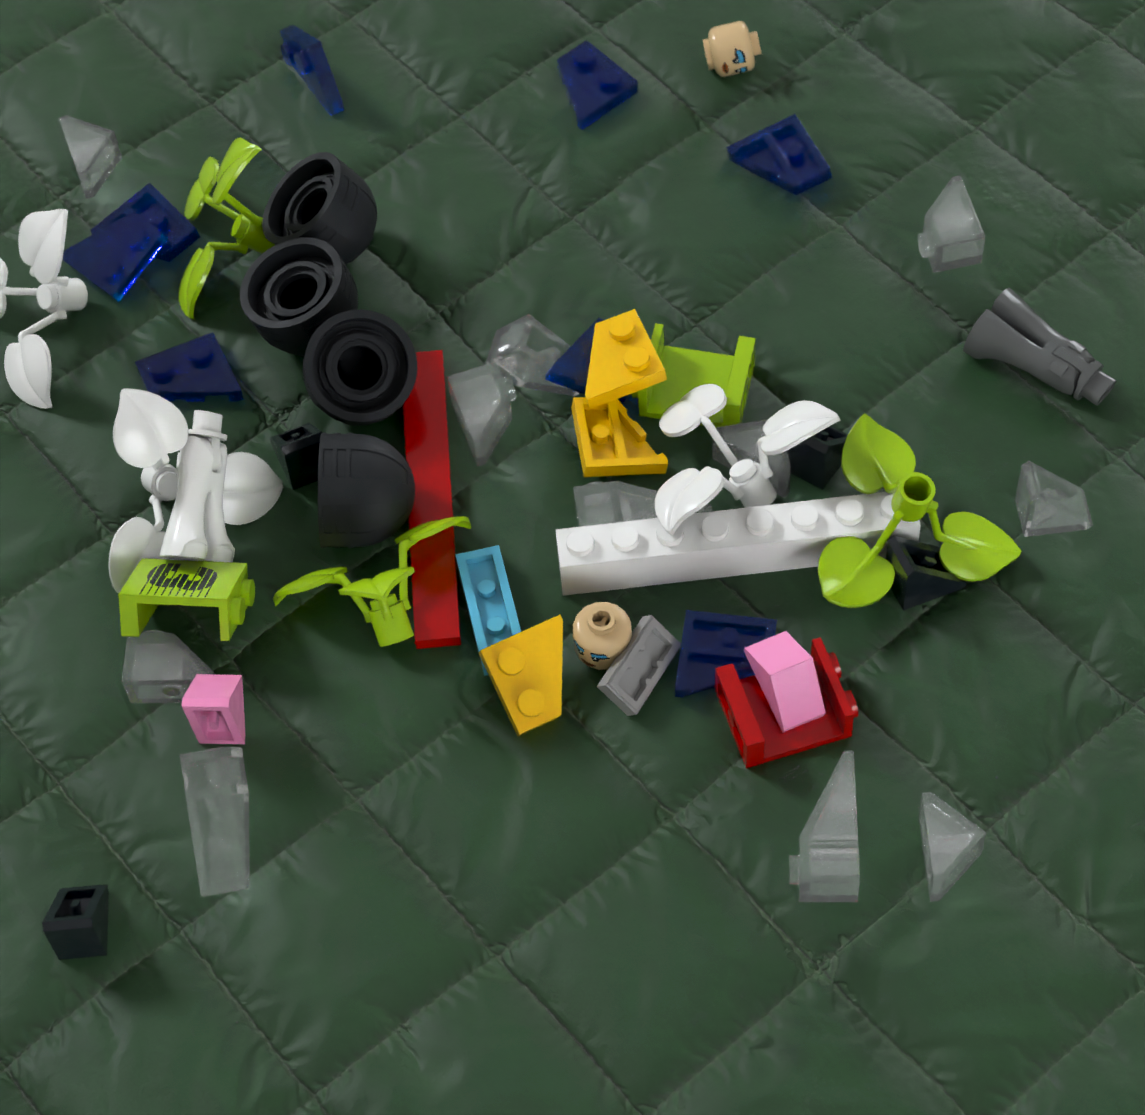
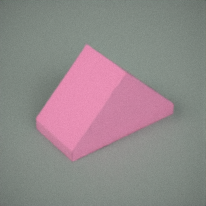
(787, 680)
(216, 708)

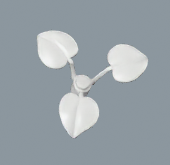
(41, 247)
(143, 436)
(748, 480)

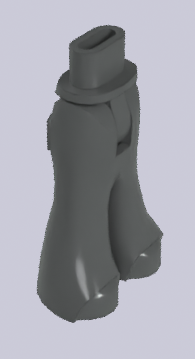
(1026, 341)

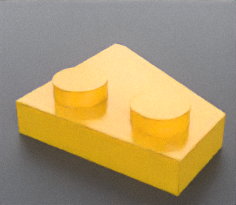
(621, 360)
(613, 442)
(528, 674)

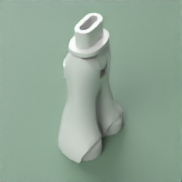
(197, 518)

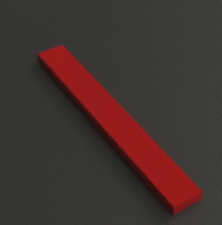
(429, 459)

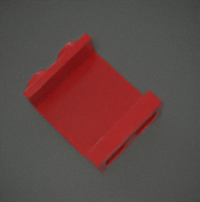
(756, 727)

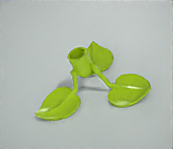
(246, 227)
(879, 459)
(387, 613)

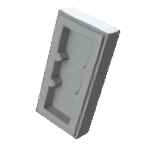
(639, 665)

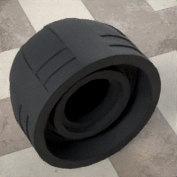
(322, 202)
(296, 291)
(359, 367)
(362, 490)

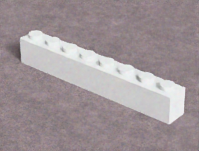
(719, 543)

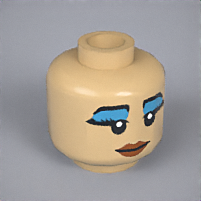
(731, 49)
(601, 634)

